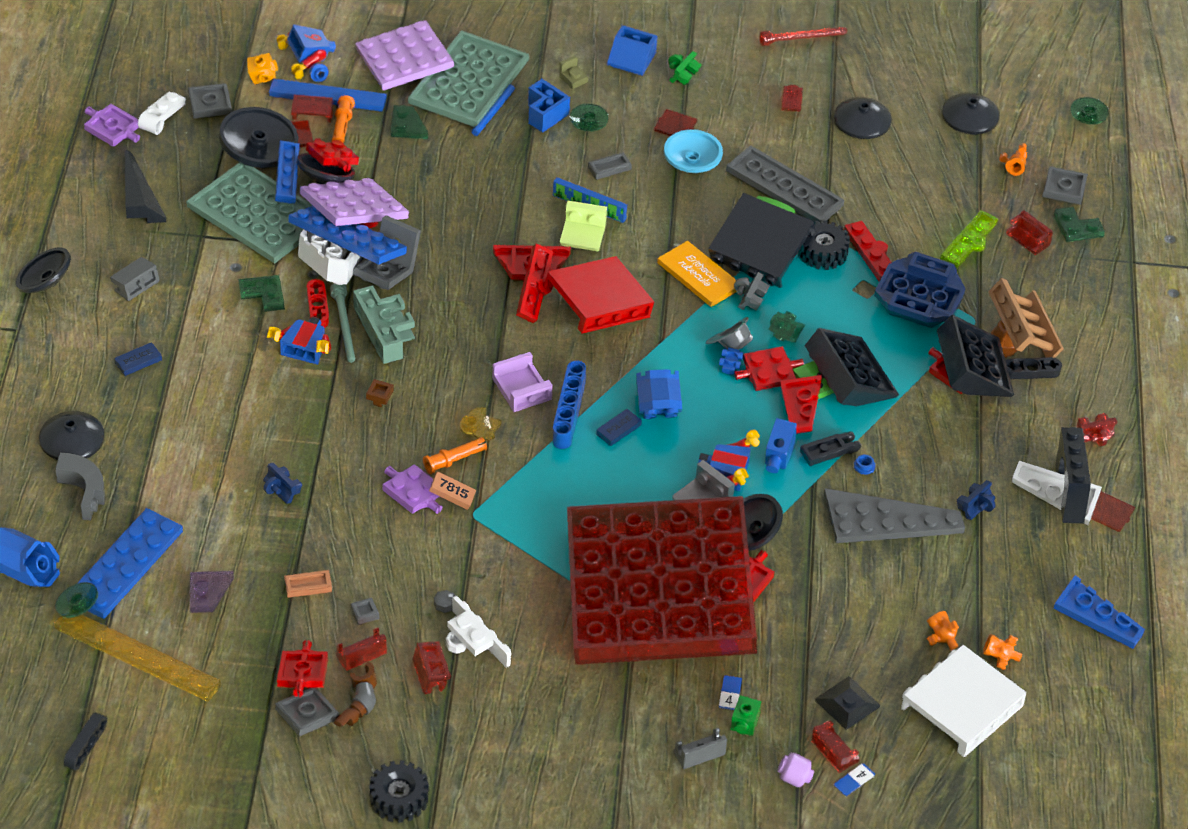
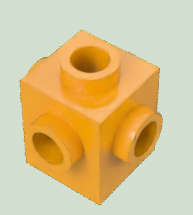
(262, 68)

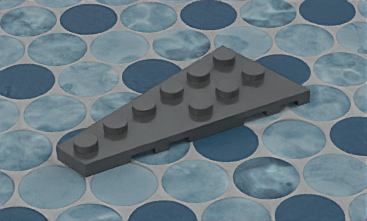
(874, 518)

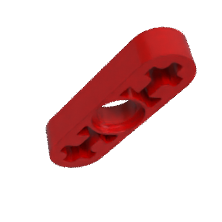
(320, 297)

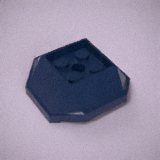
(921, 289)

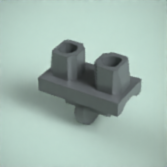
(756, 286)

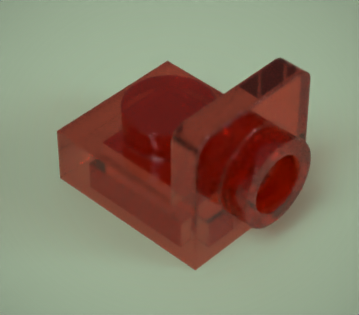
(792, 98)

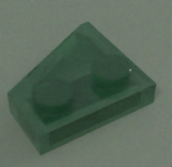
(407, 123)

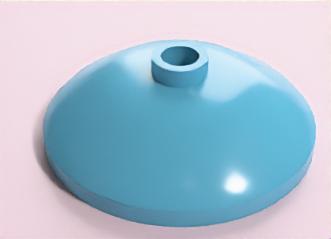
(693, 151)

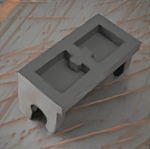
(135, 278)
(701, 750)

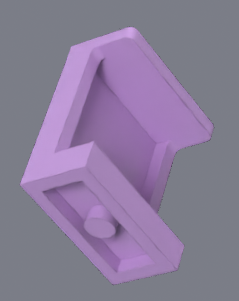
(521, 382)

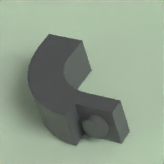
(85, 474)

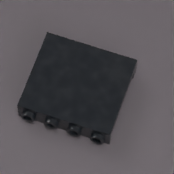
(760, 239)

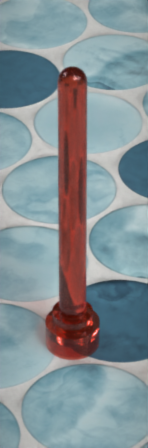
(767, 37)

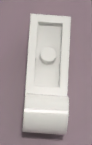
(154, 117)

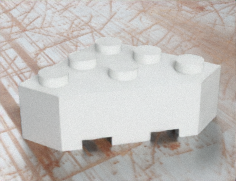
(327, 258)

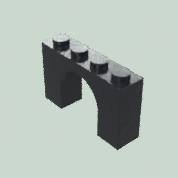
(1073, 464)

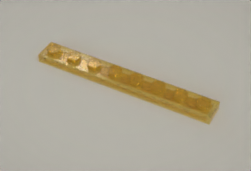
(139, 655)

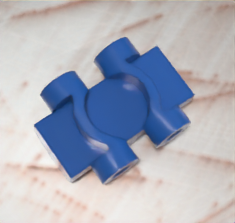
(730, 361)

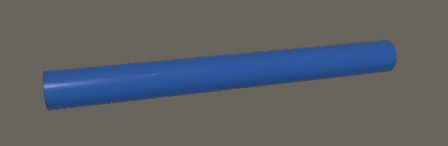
(493, 110)

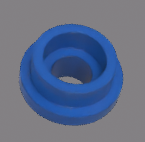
(315, 69)
(864, 464)

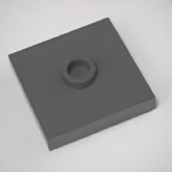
(210, 100)
(1065, 185)
(307, 712)

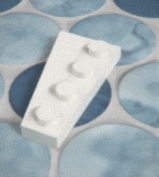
(1049, 486)

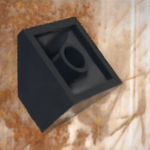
(847, 703)

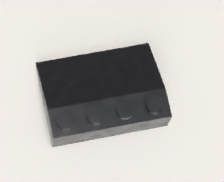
(973, 359)
(849, 368)

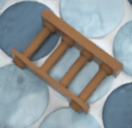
(1015, 319)

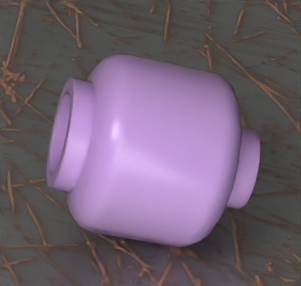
(795, 769)

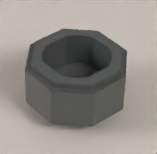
(443, 601)

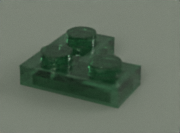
(1076, 229)
(266, 287)

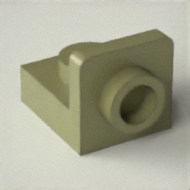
(572, 73)

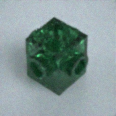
(786, 326)

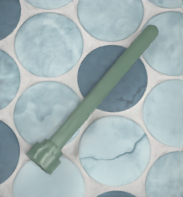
(339, 293)

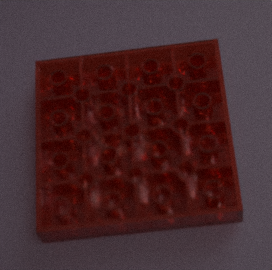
(660, 580)

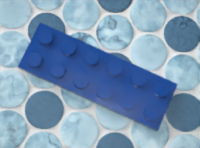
(351, 237)
(130, 559)

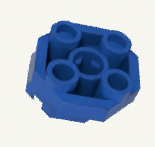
(659, 393)
(27, 559)

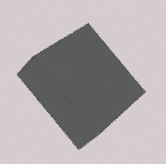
(364, 611)

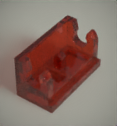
(312, 106)
(1030, 232)
(362, 651)
(431, 666)
(833, 747)

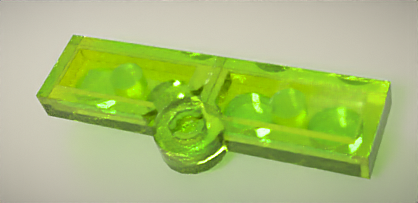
(970, 239)

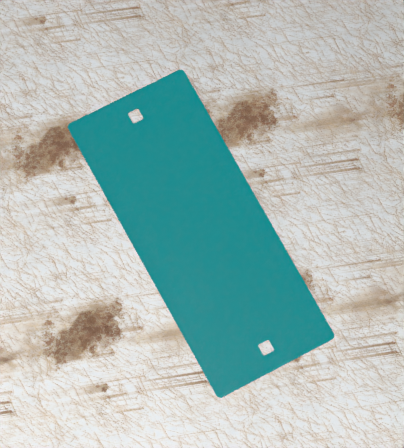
(715, 410)

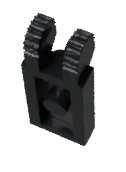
(829, 448)

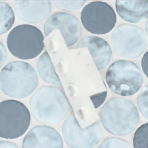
(474, 634)

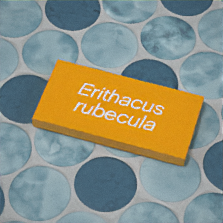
(698, 273)

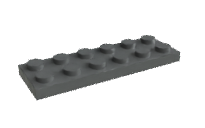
(785, 185)

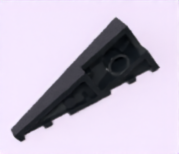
(139, 197)

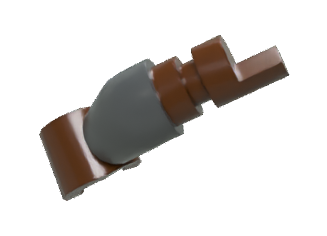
(364, 697)

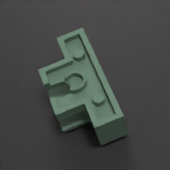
(384, 322)

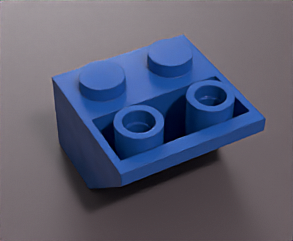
(632, 50)

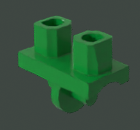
(676, 62)

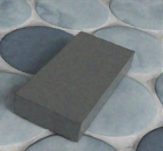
(609, 165)

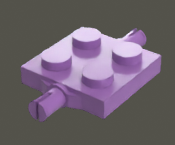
(111, 125)
(411, 489)

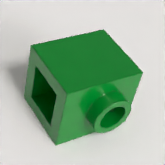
(746, 715)

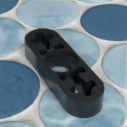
(1046, 371)
(85, 741)

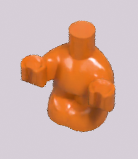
(1015, 164)
(944, 630)
(1001, 650)

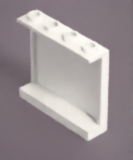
(965, 698)

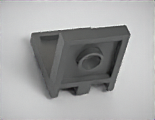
(395, 270)

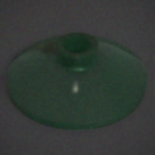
(1089, 110)
(589, 117)
(76, 599)

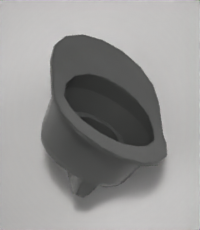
(733, 337)

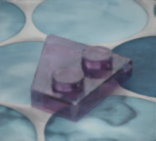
(208, 589)

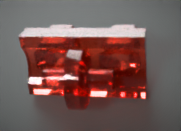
(1099, 430)

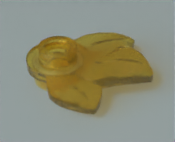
(479, 424)

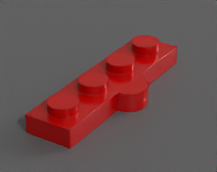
(871, 251)
(534, 282)

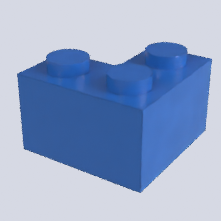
(546, 105)

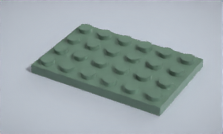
(474, 83)
(246, 208)

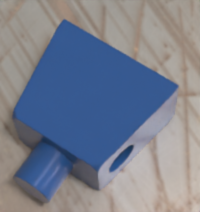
(779, 451)

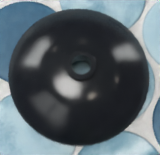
(970, 113)
(862, 118)
(321, 173)
(44, 270)
(71, 433)
(762, 519)

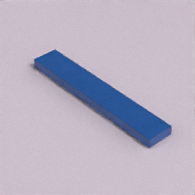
(363, 99)

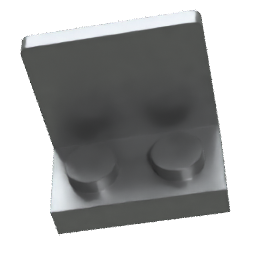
(707, 484)

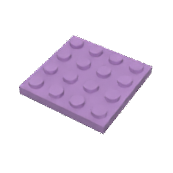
(404, 55)
(353, 202)

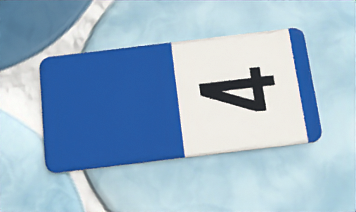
(730, 692)
(854, 779)

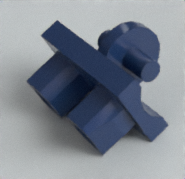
(278, 482)
(979, 499)

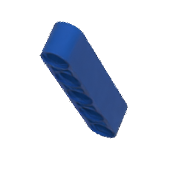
(569, 404)

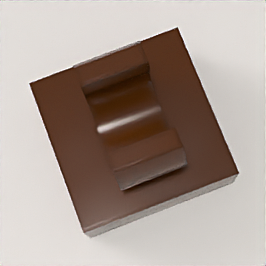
(379, 392)

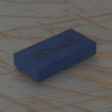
(138, 359)
(618, 427)

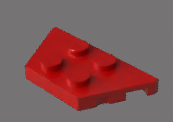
(516, 258)

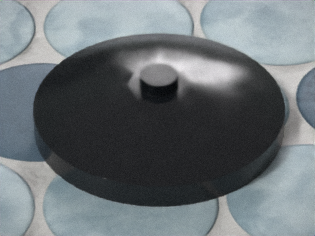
(254, 135)

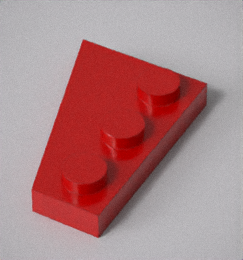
(801, 401)

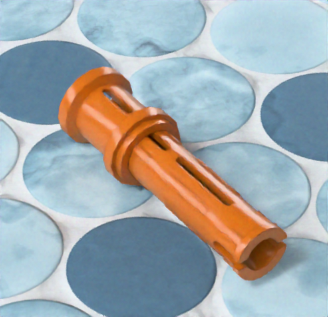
(343, 115)
(446, 457)

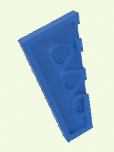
(1088, 608)

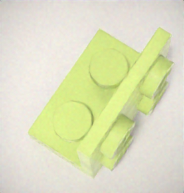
(584, 226)

